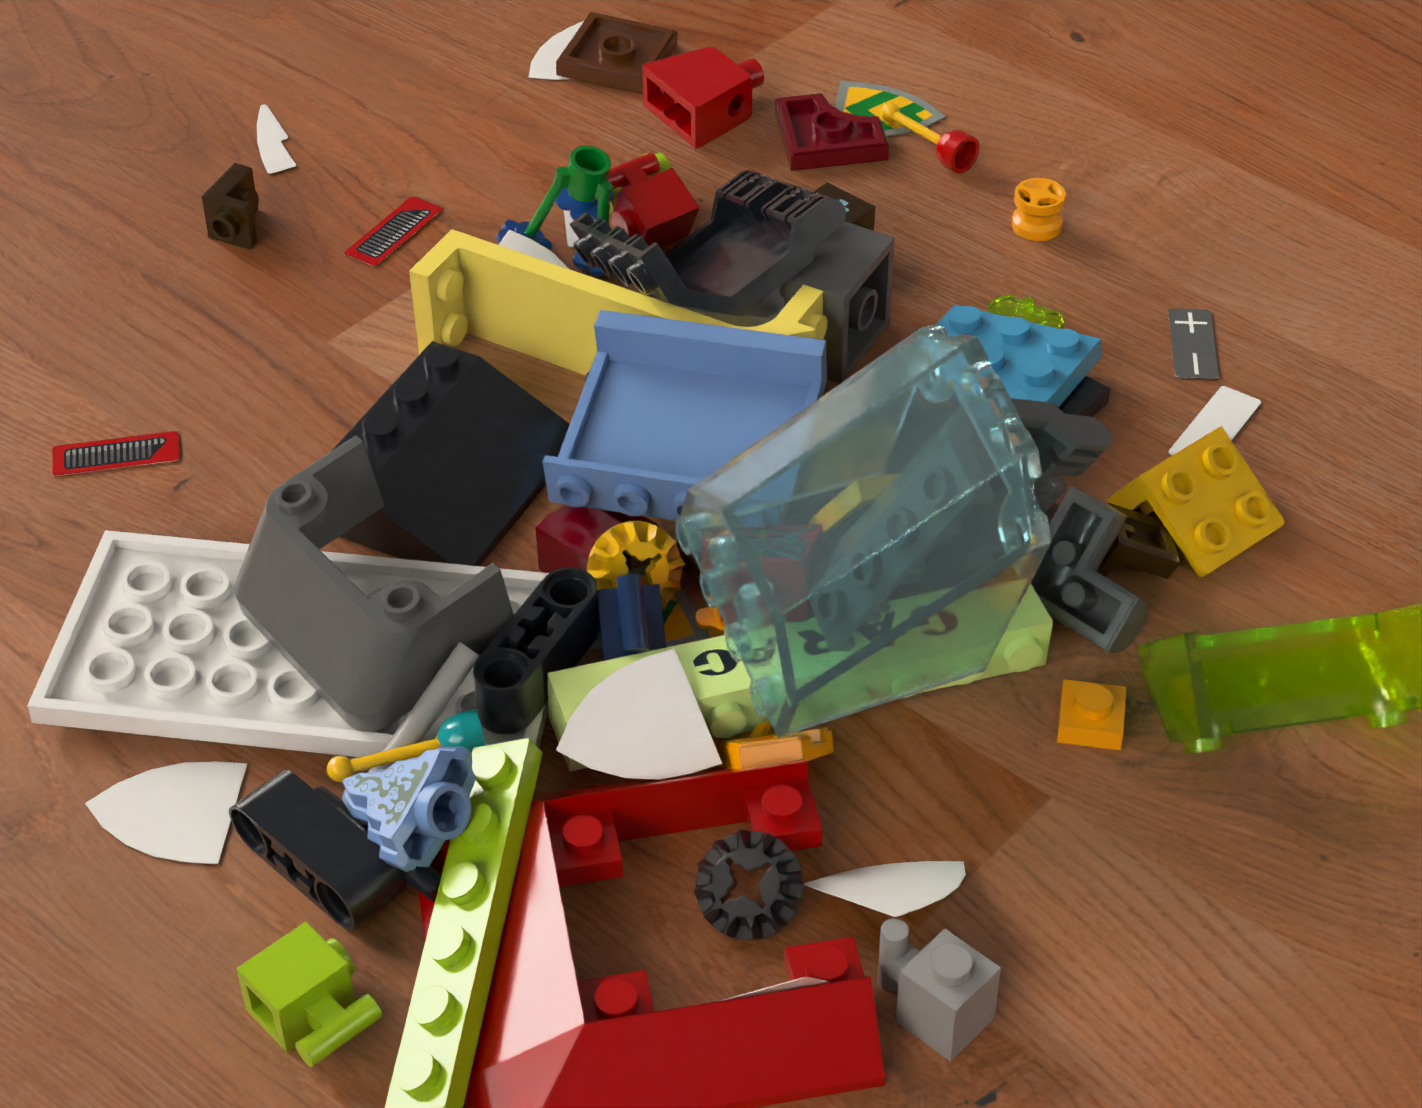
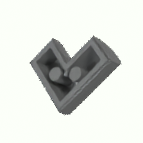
(1070, 580)

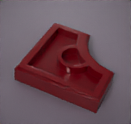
(826, 137)

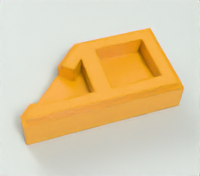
(769, 749)

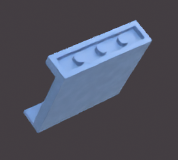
(674, 407)

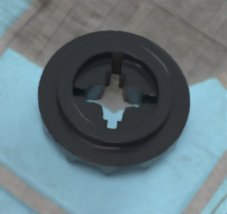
(780, 887)

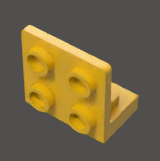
(1205, 501)

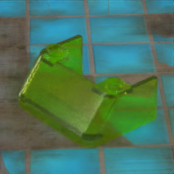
(1286, 676)

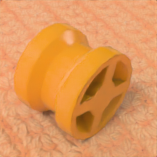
(1038, 209)

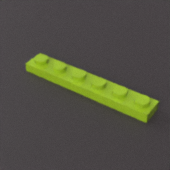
(465, 932)

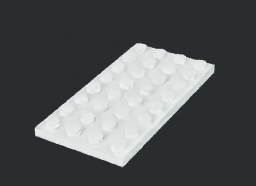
(171, 655)

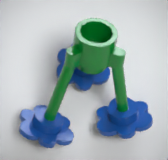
(577, 189)

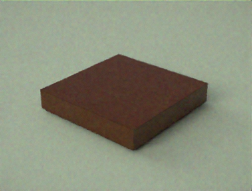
(613, 50)

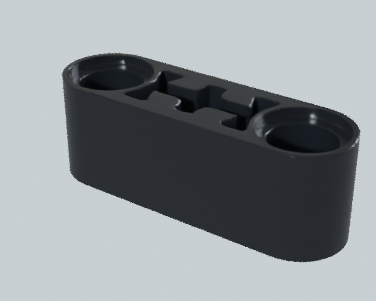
(542, 637)
(316, 849)

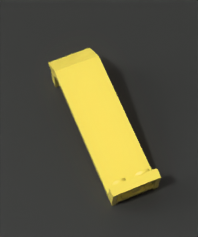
(545, 307)

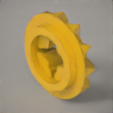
(642, 542)

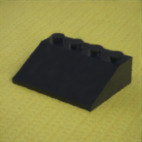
(453, 458)

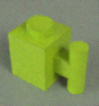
(306, 994)

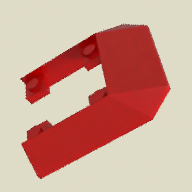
(599, 1037)

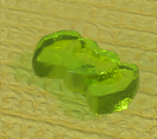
(1009, 306)

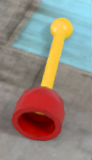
(953, 149)

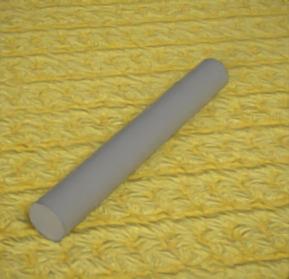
(433, 700)

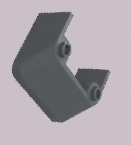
(354, 650)

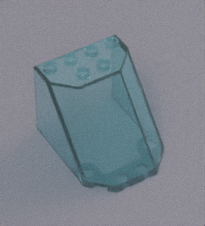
(873, 535)

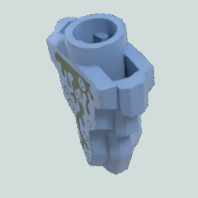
(414, 804)

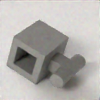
(942, 990)

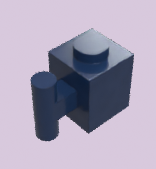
(630, 618)

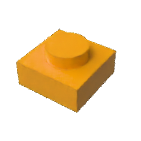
(1091, 714)

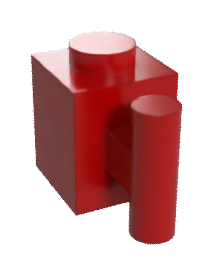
(652, 206)

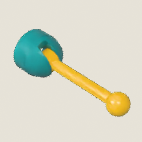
(456, 731)

